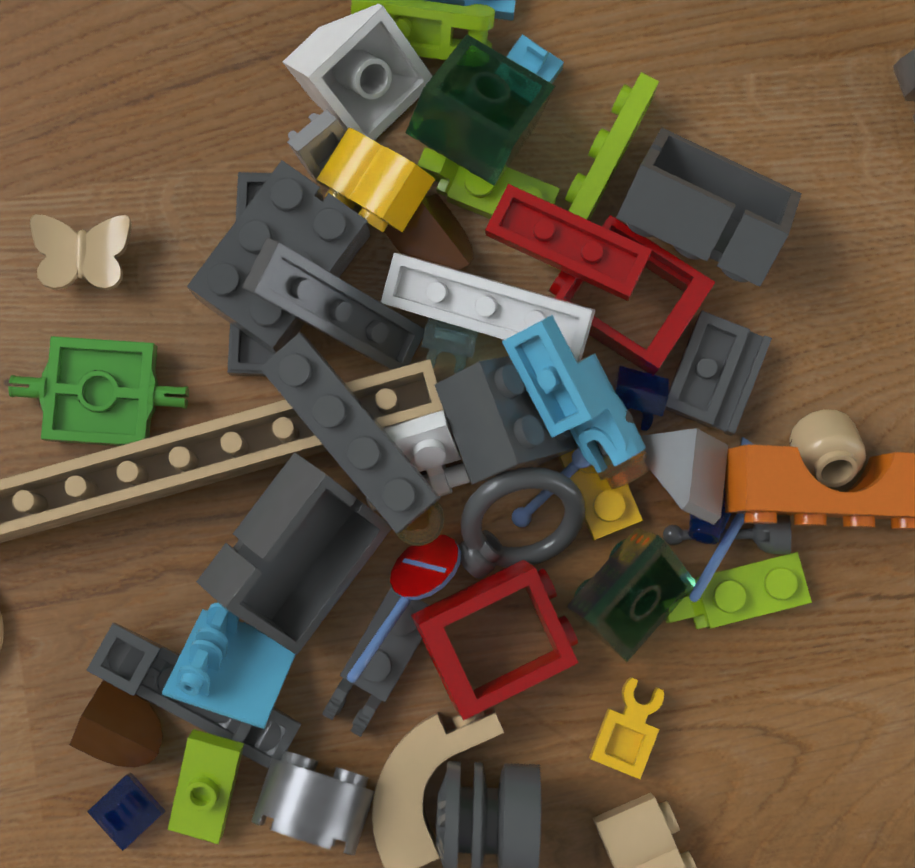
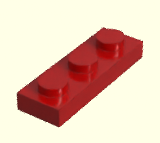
(568, 242)

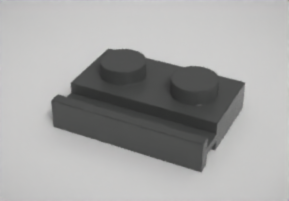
(717, 373)

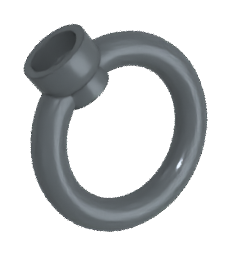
(484, 552)

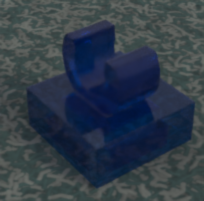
(642, 392)
(126, 811)

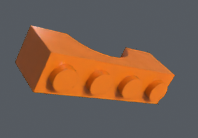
(775, 482)

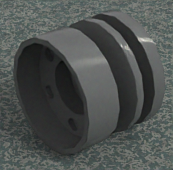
(490, 820)

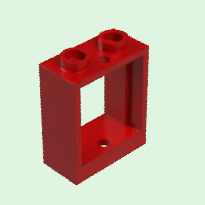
(670, 268)
(433, 619)

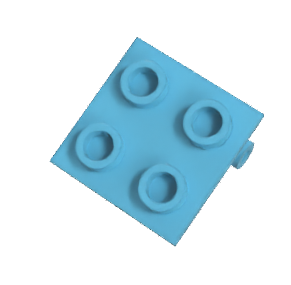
(229, 668)

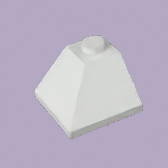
(360, 70)

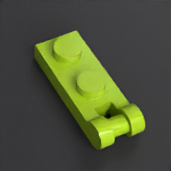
(431, 24)

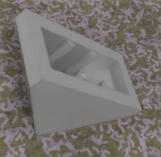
(690, 469)

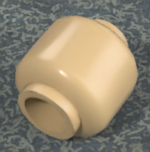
(829, 446)

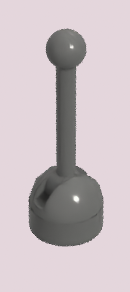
(767, 537)

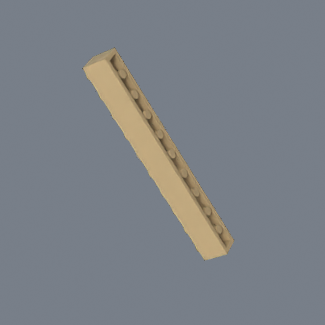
(195, 456)

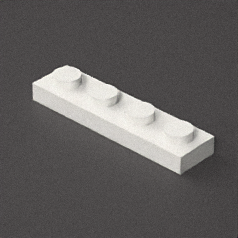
(480, 302)

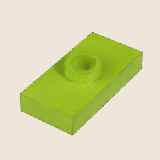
(205, 786)

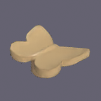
(80, 253)

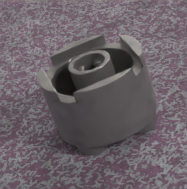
(314, 804)

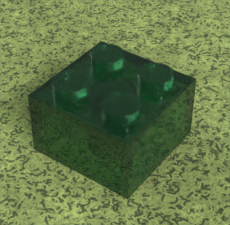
(479, 109)

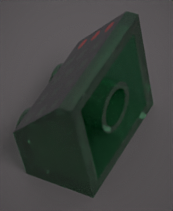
(632, 592)

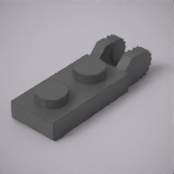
(384, 667)

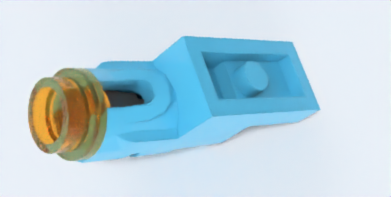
(578, 400)

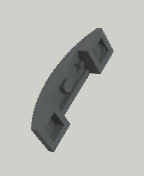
(144, 668)

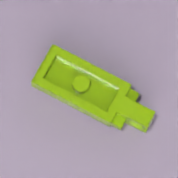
(475, 193)
(747, 593)

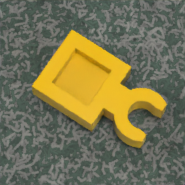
(625, 738)

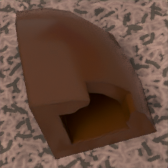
(433, 235)
(118, 728)

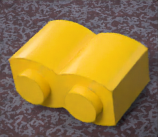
(375, 180)

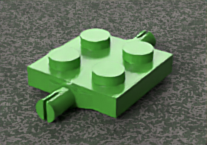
(98, 391)

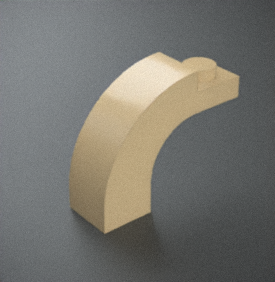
(398, 804)

